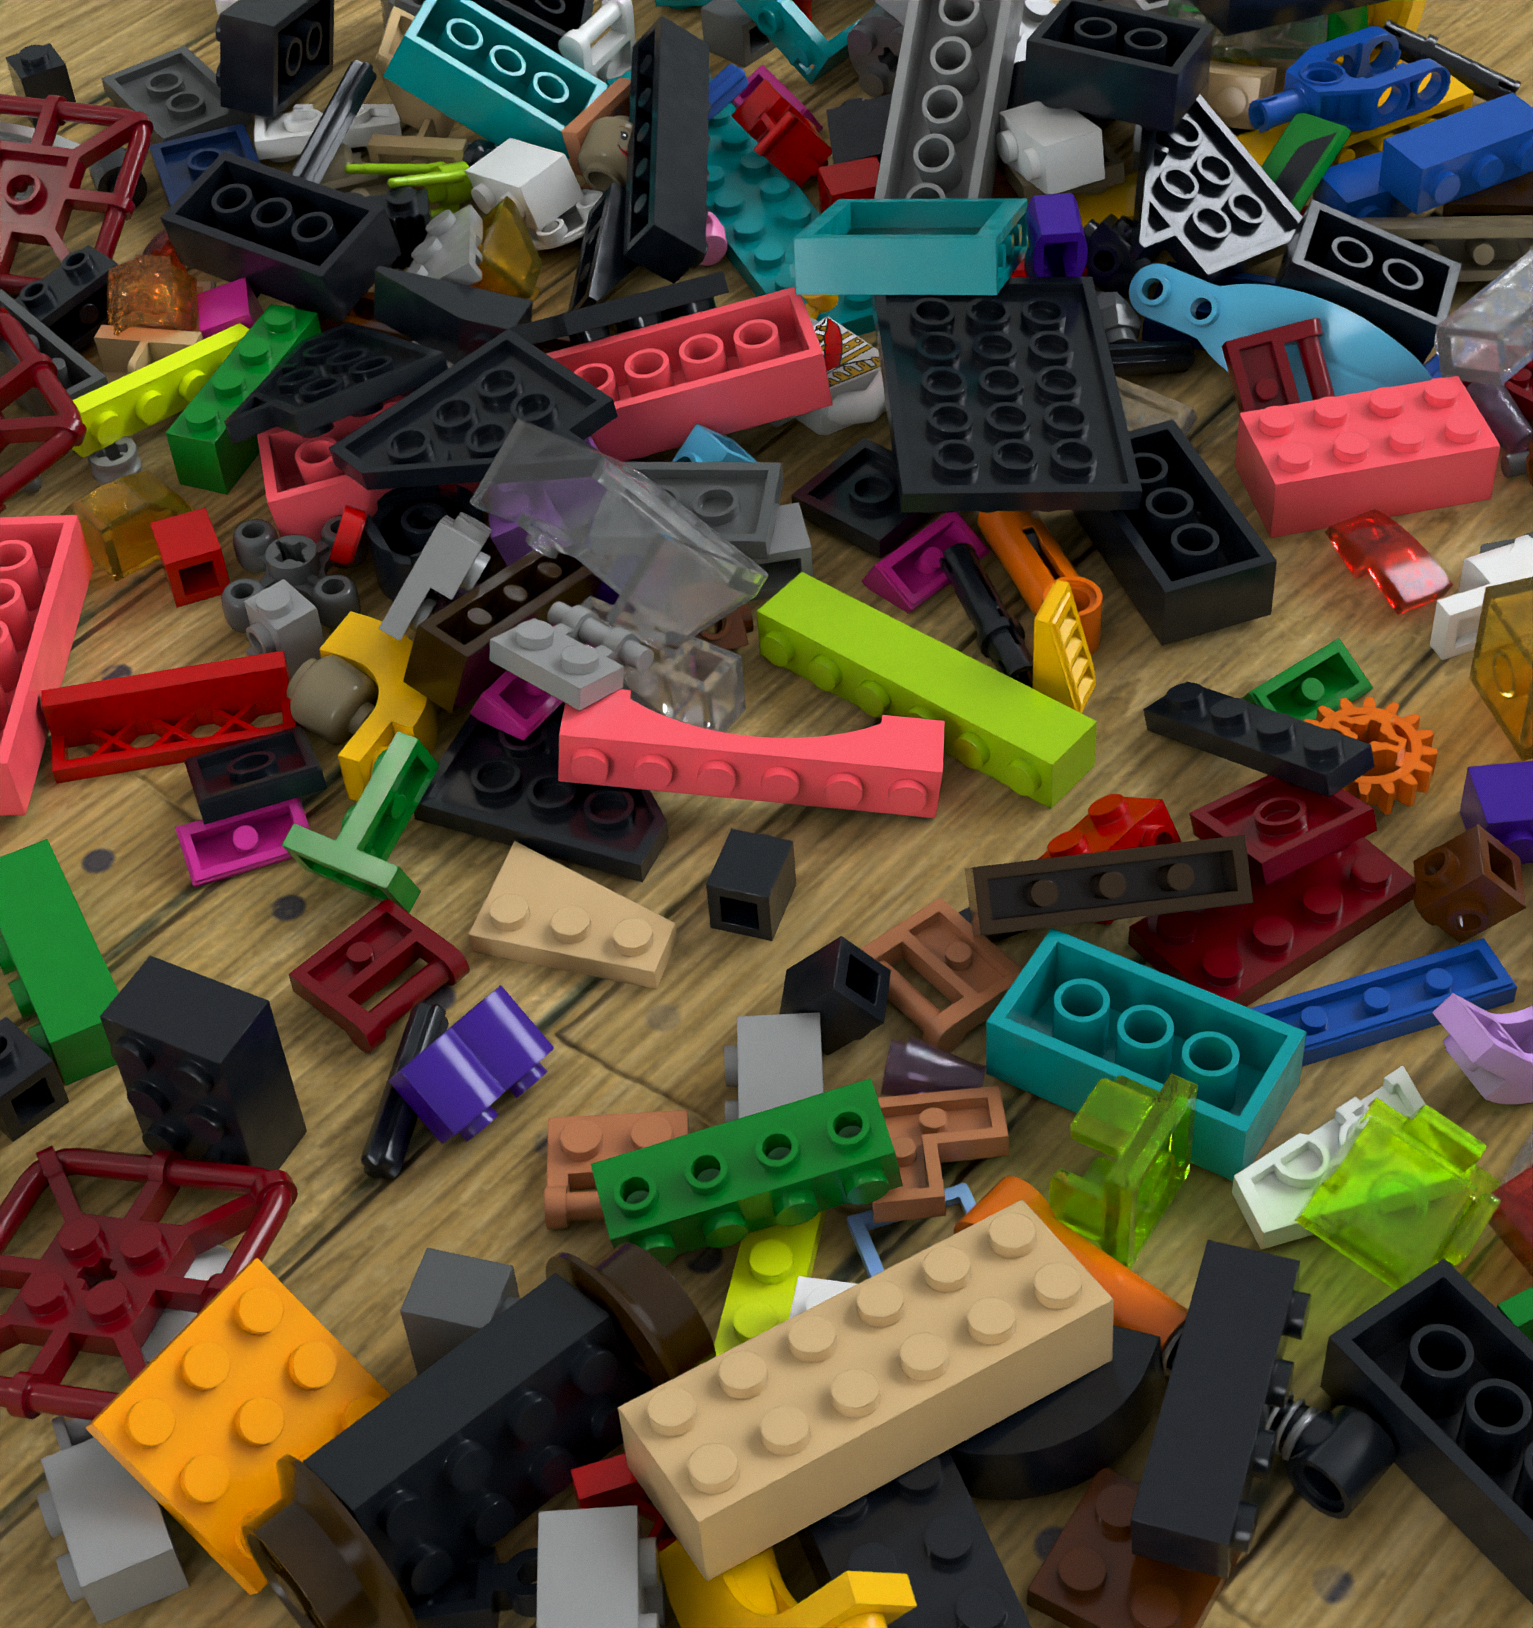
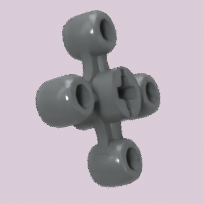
(299, 563)

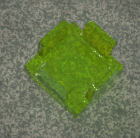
(1153, 1149)
(1403, 1194)

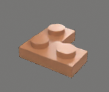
(933, 1131)

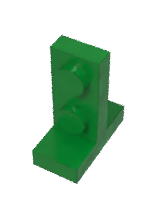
(372, 827)

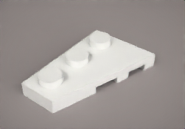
(1282, 1181)

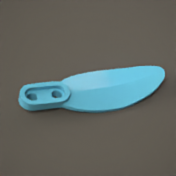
(1354, 349)

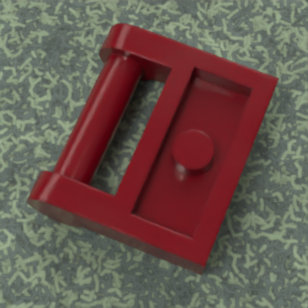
(1262, 368)
(368, 959)

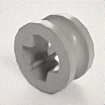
(115, 461)

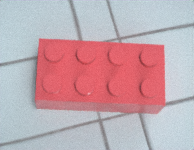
(1365, 452)

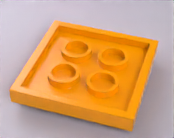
(226, 1404)

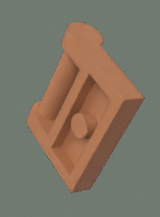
(953, 960)
(583, 1140)

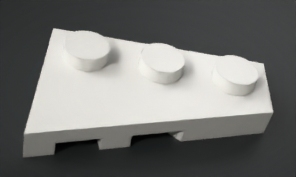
(288, 133)

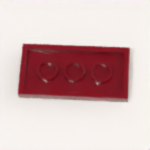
(1288, 927)

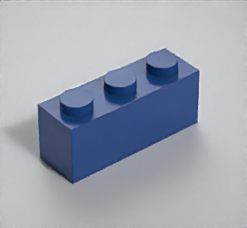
(1459, 154)

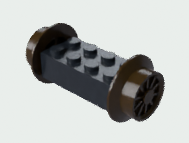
(473, 1442)

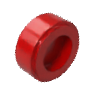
(348, 535)

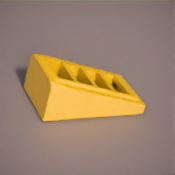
(1061, 652)

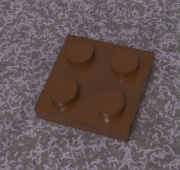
(1098, 1581)

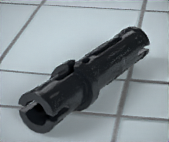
(1480, 79)
(997, 632)

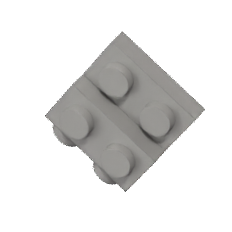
(446, 563)

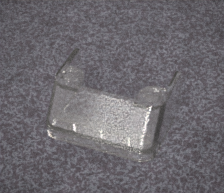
(625, 529)

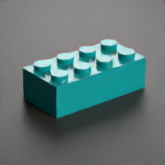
(490, 75)
(1100, 1016)

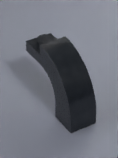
(1070, 1430)

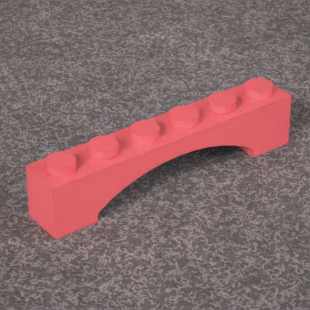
(873, 769)

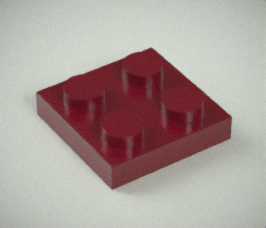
(1284, 825)

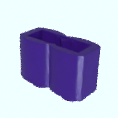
(1055, 237)
(473, 1066)

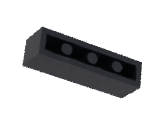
(1217, 1410)

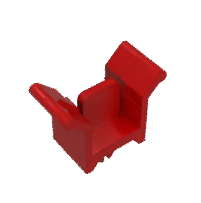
(782, 134)

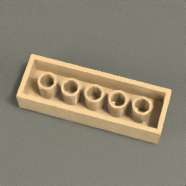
(865, 1387)

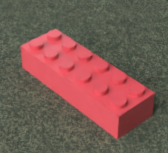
(41, 600)

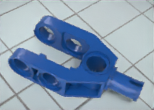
(1352, 91)

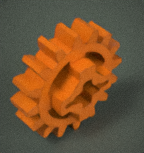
(1399, 750)

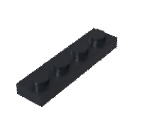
(1259, 738)

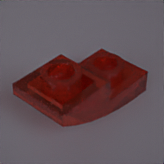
(1392, 556)

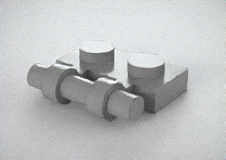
(562, 661)

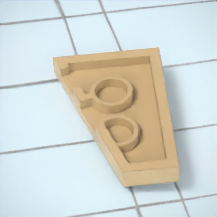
(570, 923)

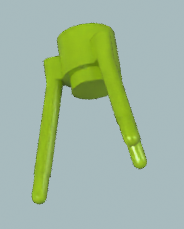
(444, 182)

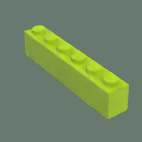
(899, 671)

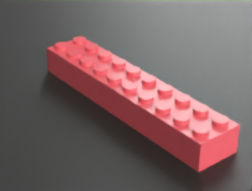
(707, 368)

